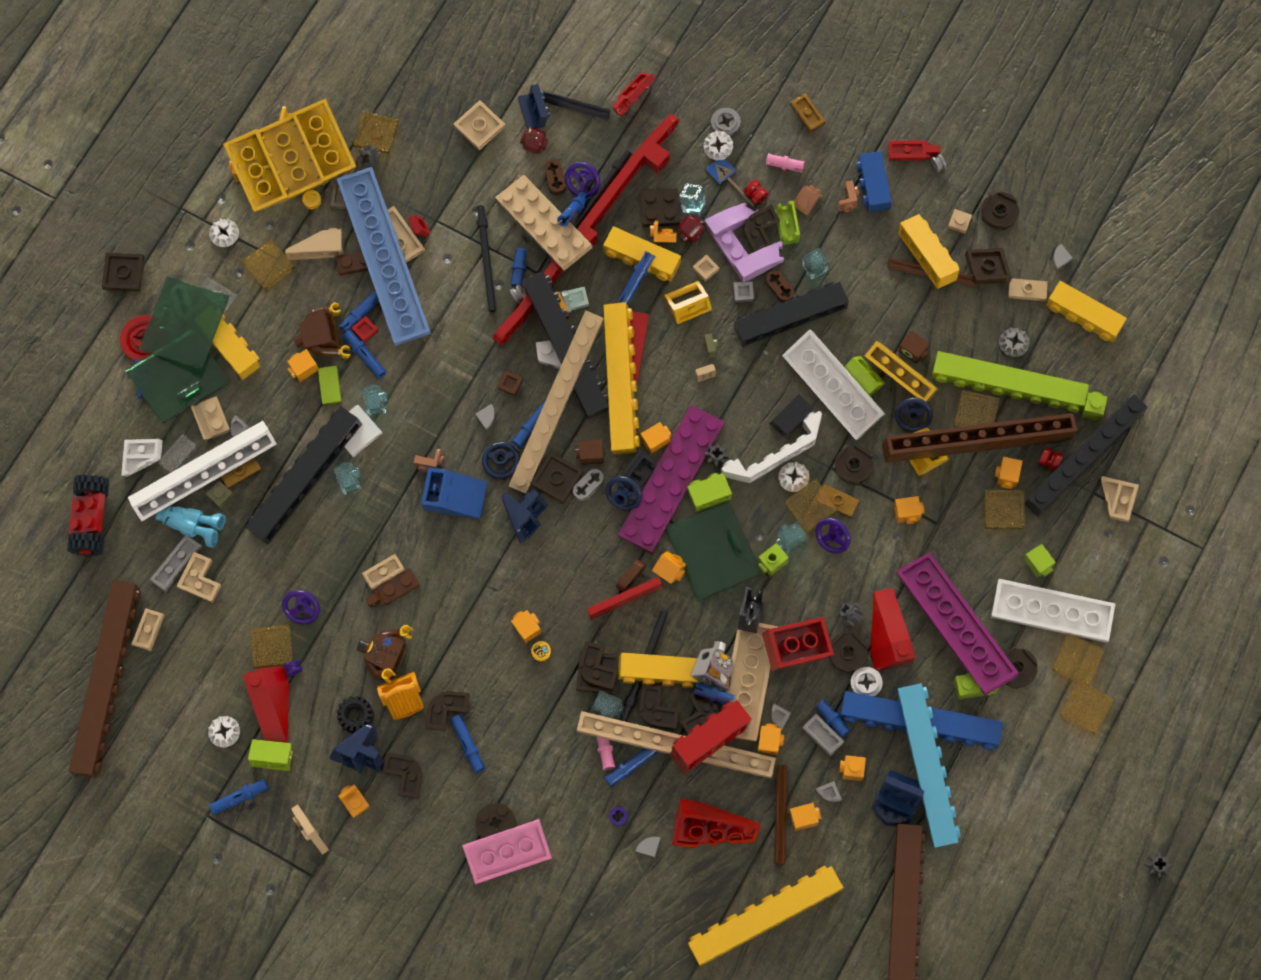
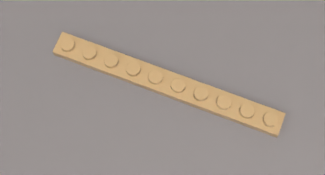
(556, 402)
(663, 741)

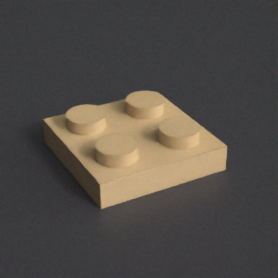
(479, 125)

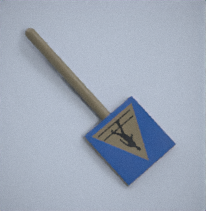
(721, 171)

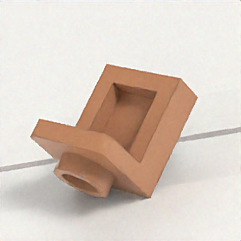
(851, 194)
(807, 199)
(423, 463)

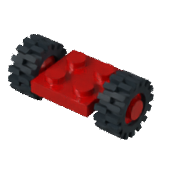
(87, 515)

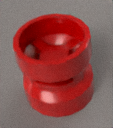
(756, 192)
(1055, 459)

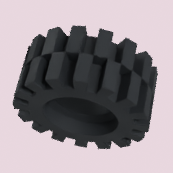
(347, 705)

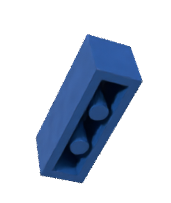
(873, 182)

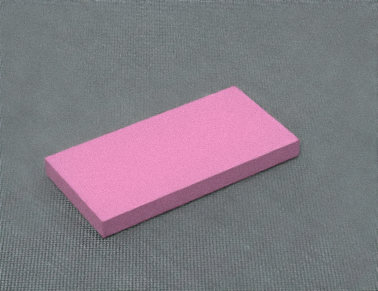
(507, 851)

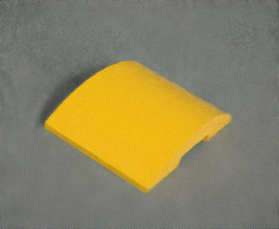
(290, 156)

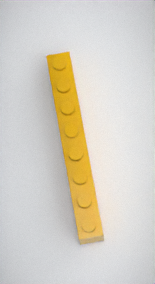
(620, 379)
(765, 916)

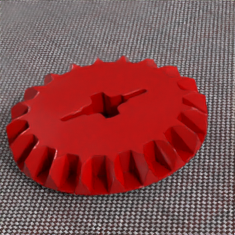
(130, 337)

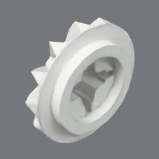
(725, 150)
(224, 240)
(786, 481)
(872, 675)
(231, 735)

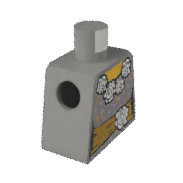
(714, 667)

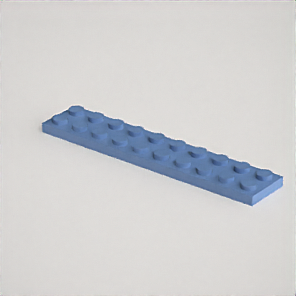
(383, 256)

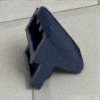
(524, 515)
(359, 751)
(897, 799)

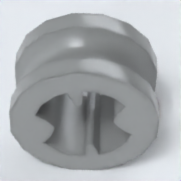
(938, 163)
(518, 293)

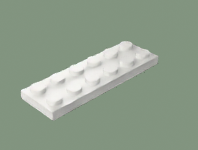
(833, 384)
(1053, 610)

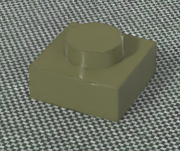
(711, 345)
(219, 494)

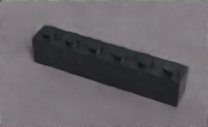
(790, 314)

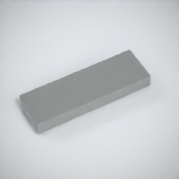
(175, 563)

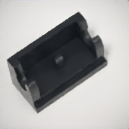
(791, 415)
(639, 470)
(750, 611)

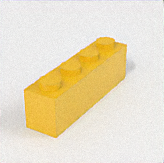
(632, 248)
(928, 251)
(1086, 312)
(235, 350)
(901, 372)
(656, 668)

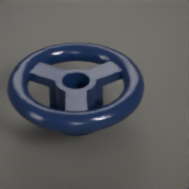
(915, 405)
(497, 454)
(622, 494)

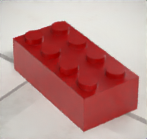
(710, 737)

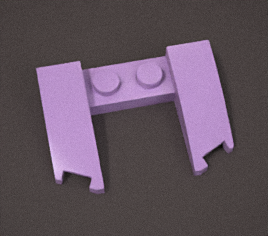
(746, 266)

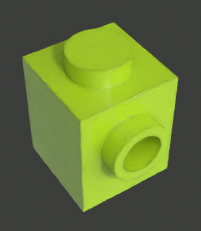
(1094, 406)
(772, 560)
(1040, 561)

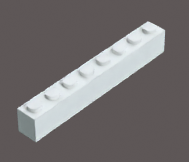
(202, 471)

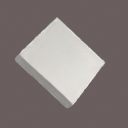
(365, 435)

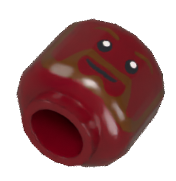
(533, 140)
(691, 228)

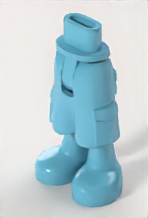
(188, 522)

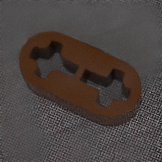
(551, 178)
(783, 284)
(630, 575)

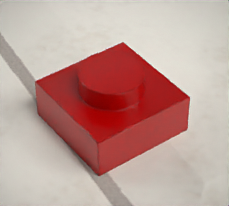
(418, 226)
(364, 329)

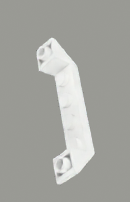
(736, 471)

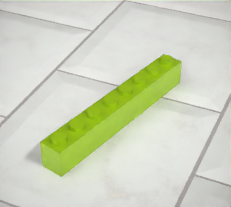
(1010, 381)

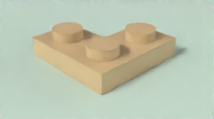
(194, 579)

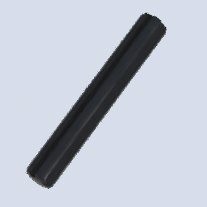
(576, 105)

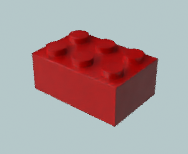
(797, 644)

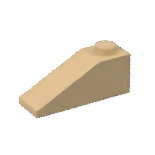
(320, 245)

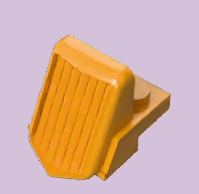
(401, 696)

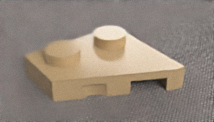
(1119, 498)
(308, 830)

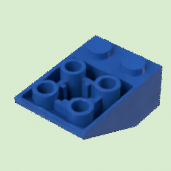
(453, 494)

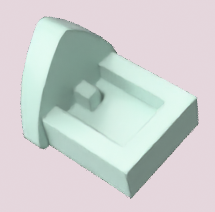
(575, 299)

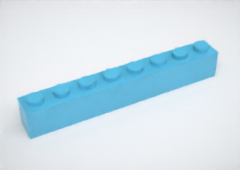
(927, 765)

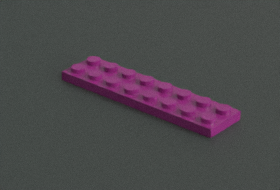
(670, 479)
(957, 624)

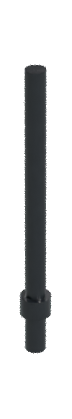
(616, 168)
(482, 225)
(630, 701)

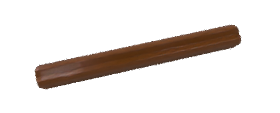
(915, 268)
(780, 815)

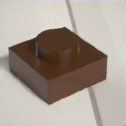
(510, 383)

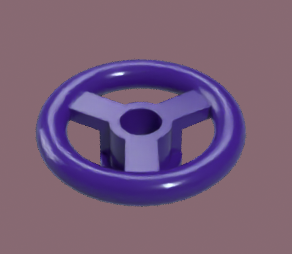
(588, 173)
(835, 534)
(303, 604)

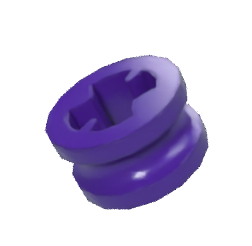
(293, 668)
(623, 820)

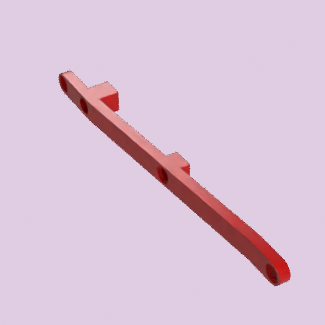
(648, 153)

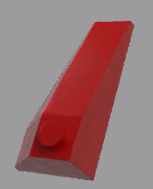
(889, 634)
(270, 699)
(704, 824)

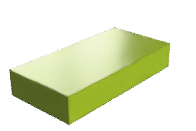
(329, 385)

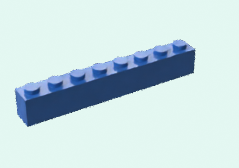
(949, 724)

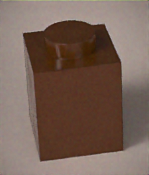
(914, 347)
(590, 452)

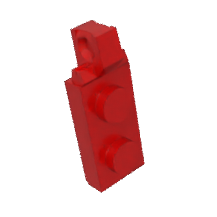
(632, 92)
(911, 150)

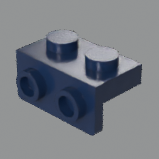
(533, 108)

